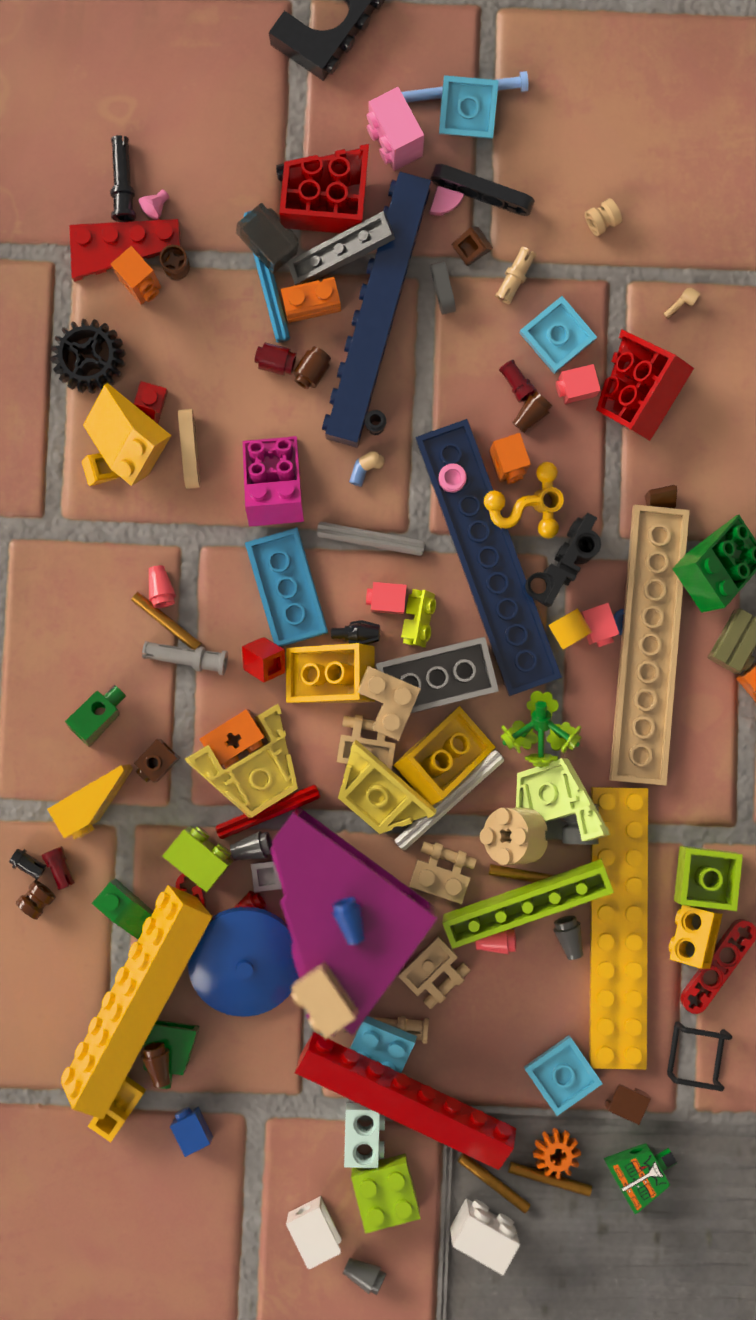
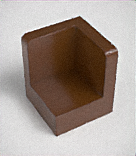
(628, 1103)

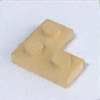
(397, 700)

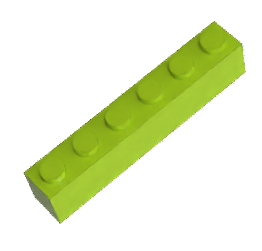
(527, 903)

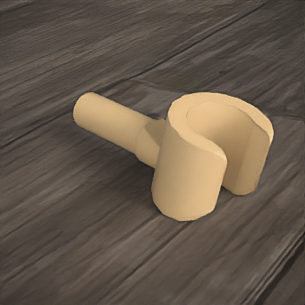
(689, 296)

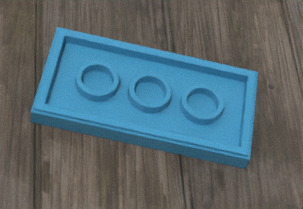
(286, 587)

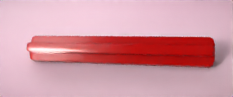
(282, 806)

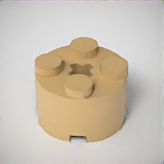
(514, 836)

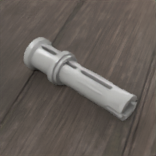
(197, 658)

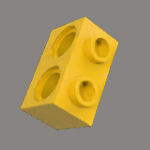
(703, 939)

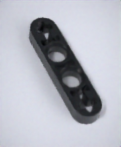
(482, 189)

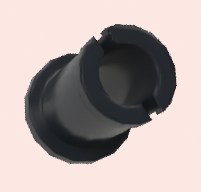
(375, 415)
(27, 864)

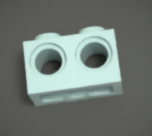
(357, 1135)

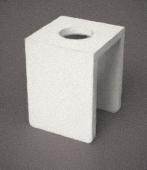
(314, 1232)

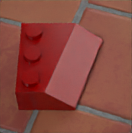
(325, 191)
(642, 385)

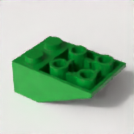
(719, 565)

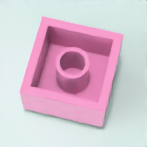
(395, 129)

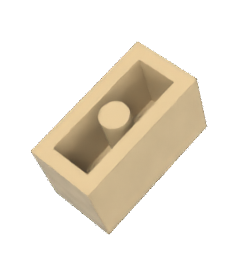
(324, 1000)

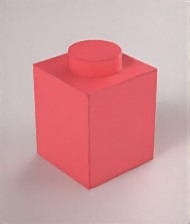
(578, 384)
(386, 598)
(601, 624)

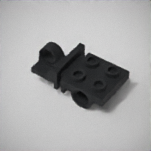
(567, 557)

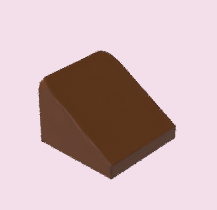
(472, 245)
(662, 497)

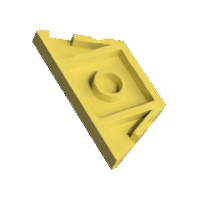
(379, 793)

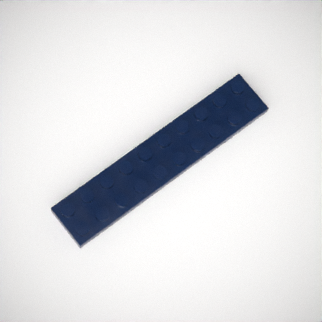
(489, 562)

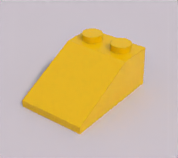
(125, 435)
(327, 673)
(444, 756)
(86, 806)

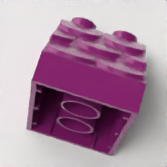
(324, 868)

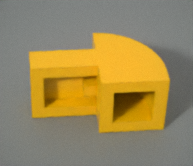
(570, 628)
(120, 1109)

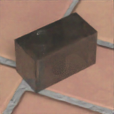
(267, 237)

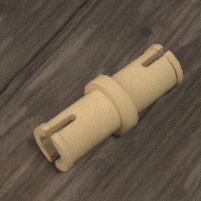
(515, 275)

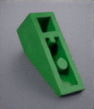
(123, 907)

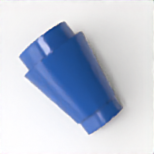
(349, 919)

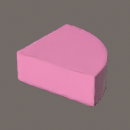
(445, 201)

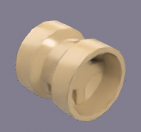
(603, 217)

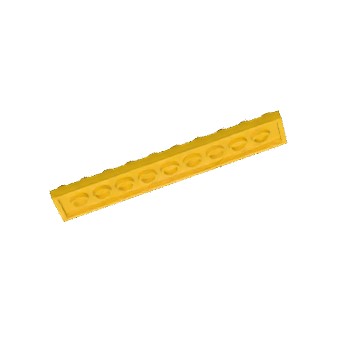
(620, 933)

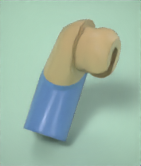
(363, 464)

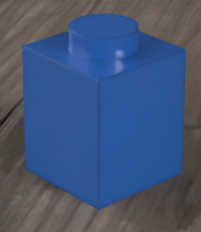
(191, 1130)

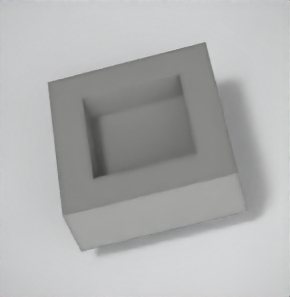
(265, 876)

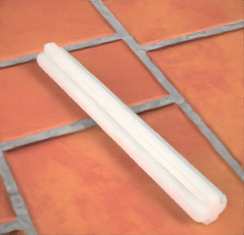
(475, 777)

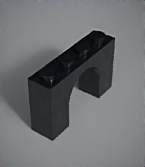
(319, 49)

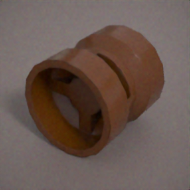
(171, 257)
(35, 900)

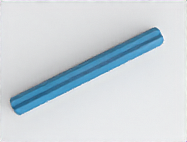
(272, 301)

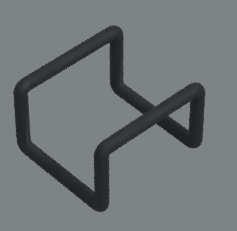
(723, 1035)

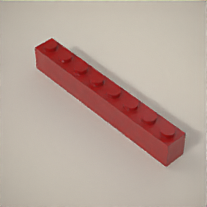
(406, 1101)

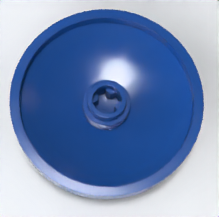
(243, 962)

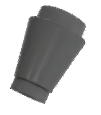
(252, 847)
(569, 935)
(365, 1275)

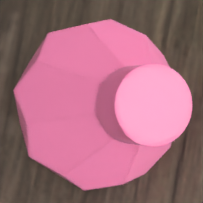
(153, 204)

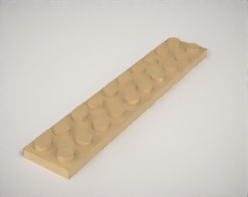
(649, 646)

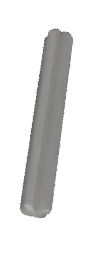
(370, 538)

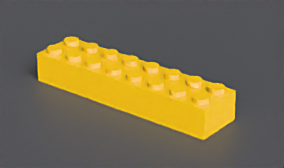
(134, 1001)

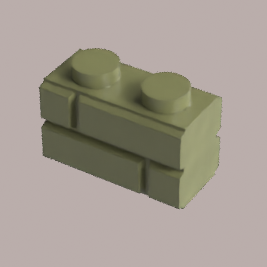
(736, 643)

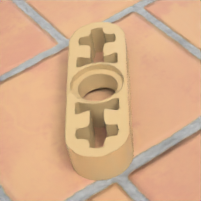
(189, 448)

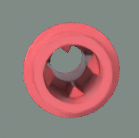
(160, 588)
(499, 943)

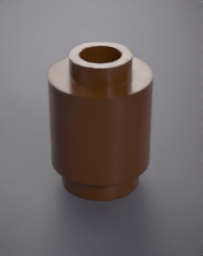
(311, 368)

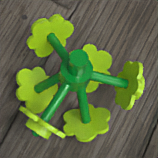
(560, 736)

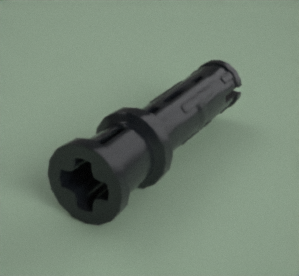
(122, 191)

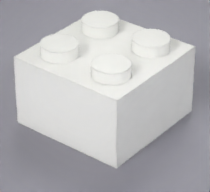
(484, 1235)

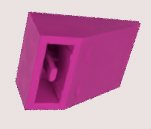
(272, 481)

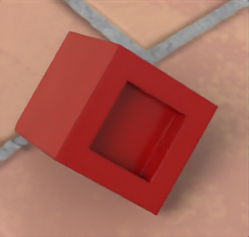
(263, 659)

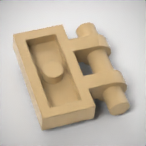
(382, 750)
(438, 880)
(428, 966)

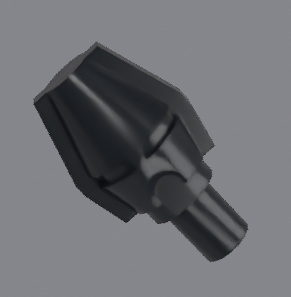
(358, 632)

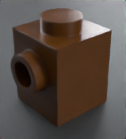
(156, 761)

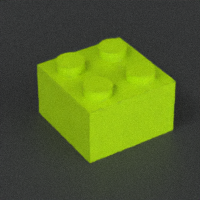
(198, 857)
(708, 878)
(386, 1194)

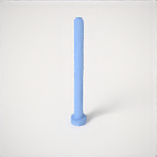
(436, 93)

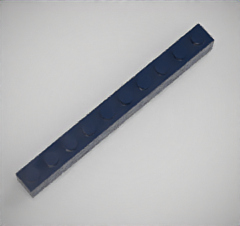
(377, 312)

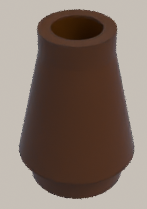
(532, 411)
(156, 1061)

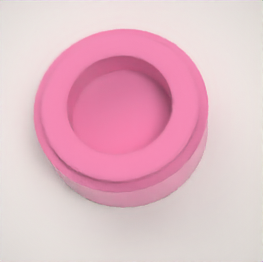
(452, 478)

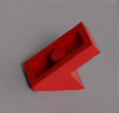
(151, 400)

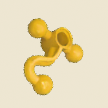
(548, 526)

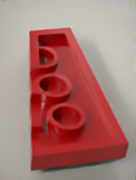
(99, 244)

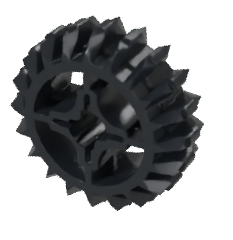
(93, 347)

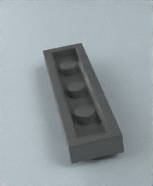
(341, 249)

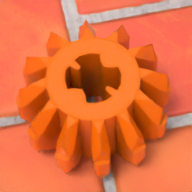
(565, 1157)

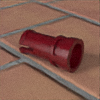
(520, 385)
(56, 862)

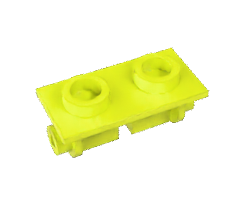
(422, 605)

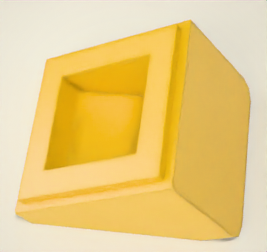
(97, 470)

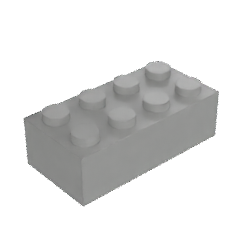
(446, 673)

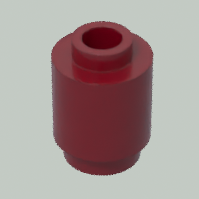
(275, 359)

